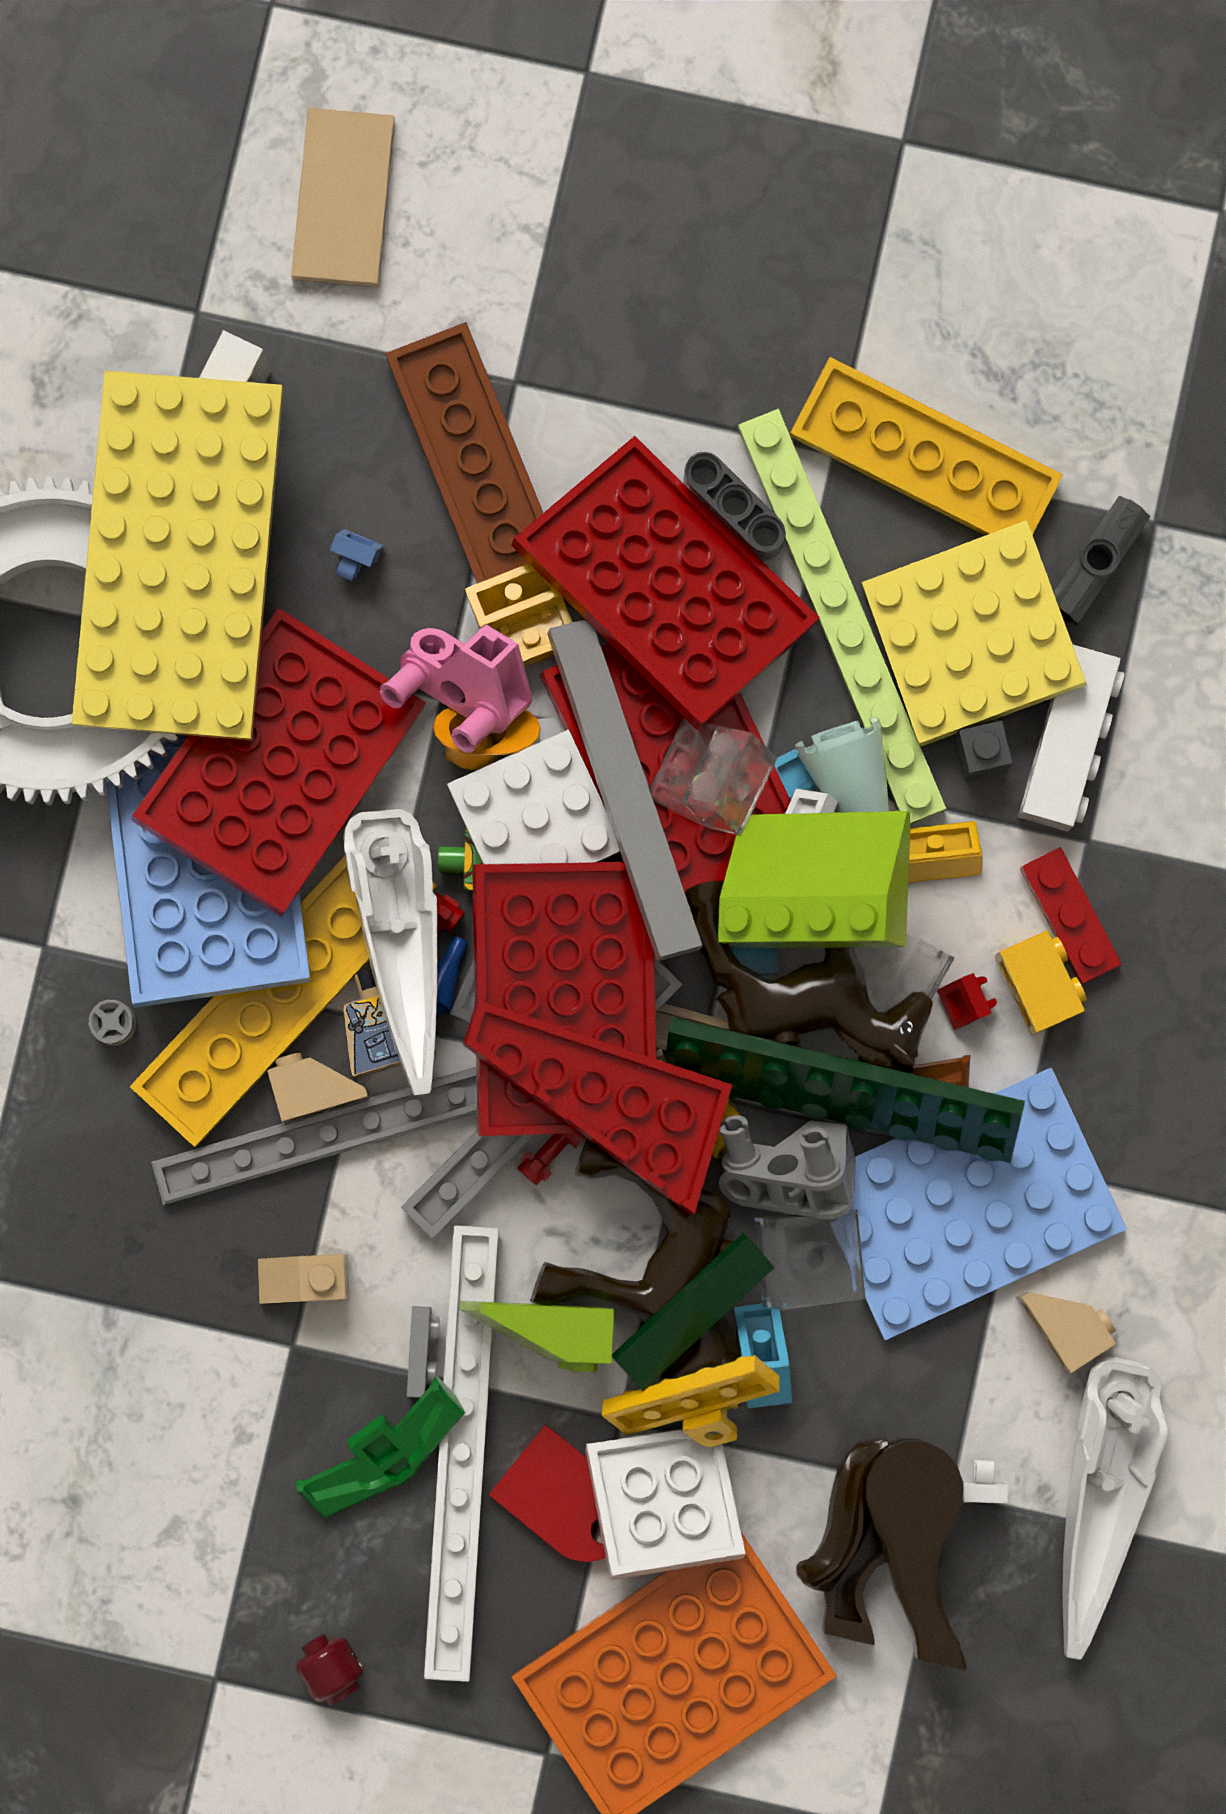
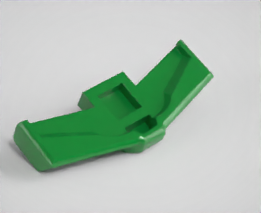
(384, 1453)

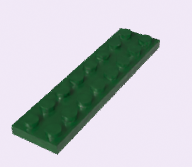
(849, 1091)

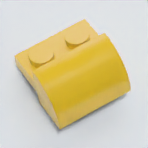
(520, 608)

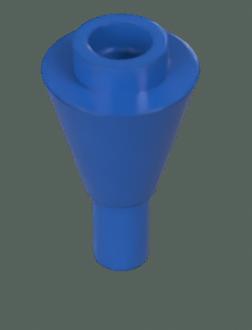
(448, 974)

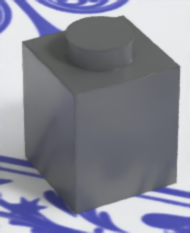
(983, 750)

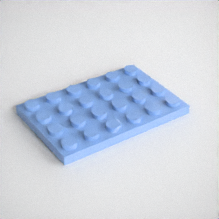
(185, 925)
(961, 1226)

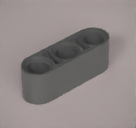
(726, 486)

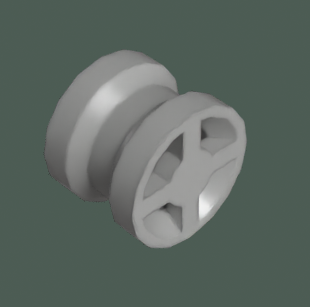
(106, 1018)

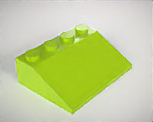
(818, 881)

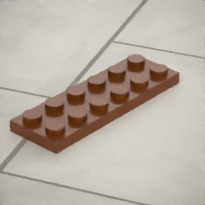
(467, 446)

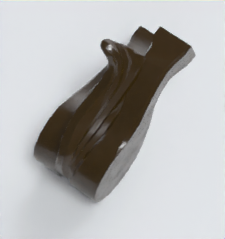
(893, 1508)

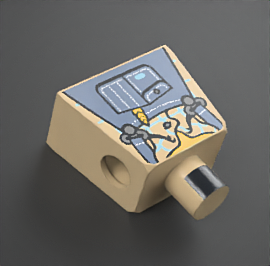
(367, 1031)

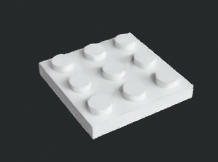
(536, 807)
(663, 1503)

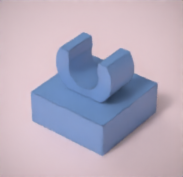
(355, 552)

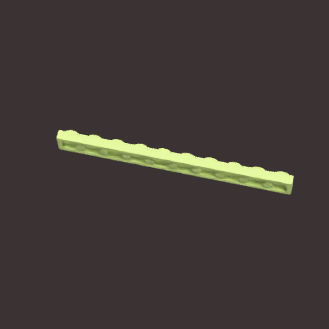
(840, 612)

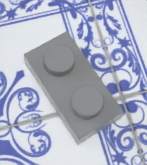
(423, 1332)

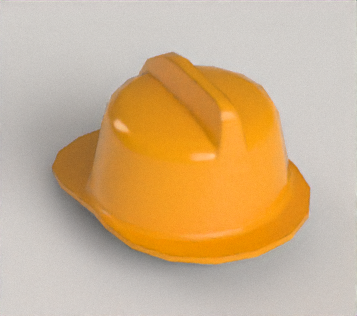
(493, 747)

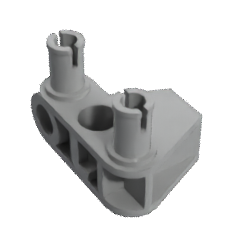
(800, 1176)

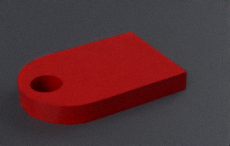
(553, 1495)

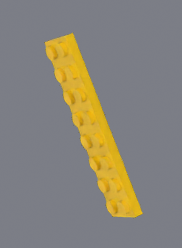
(245, 1032)

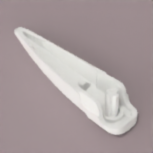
(398, 917)
(1109, 1486)

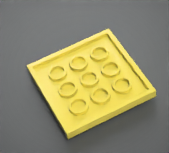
(974, 633)

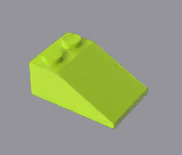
(565, 1333)

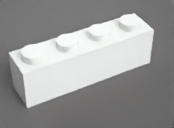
(1068, 745)

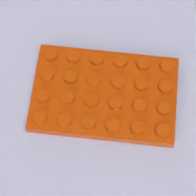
(672, 1679)

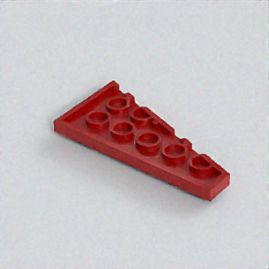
(628, 1104)

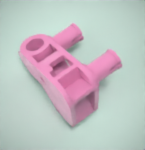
(476, 679)

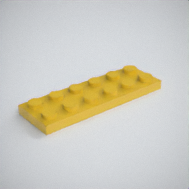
(923, 452)

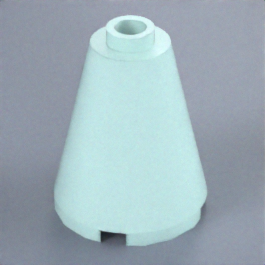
(849, 766)

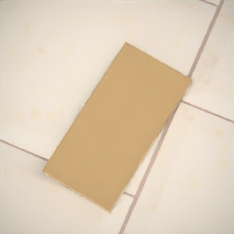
(343, 197)

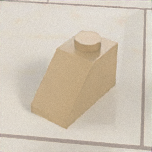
(310, 1087)
(303, 1278)
(1069, 1328)

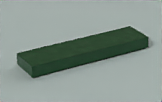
(692, 1311)

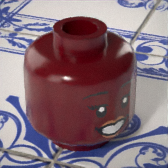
(329, 1669)

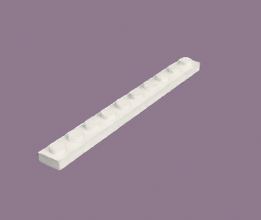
(461, 1460)

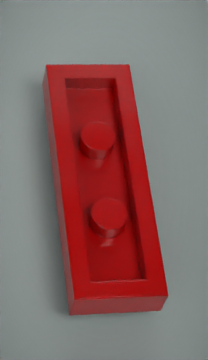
(1070, 915)

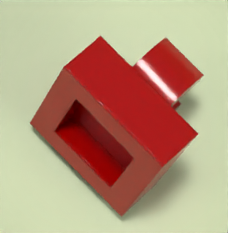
(965, 1000)

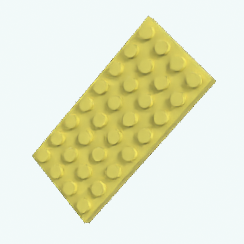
(178, 555)

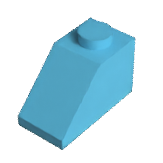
(762, 1335)

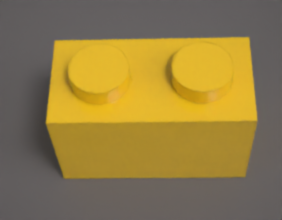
(1041, 981)

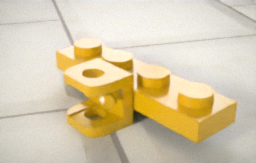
(696, 1399)

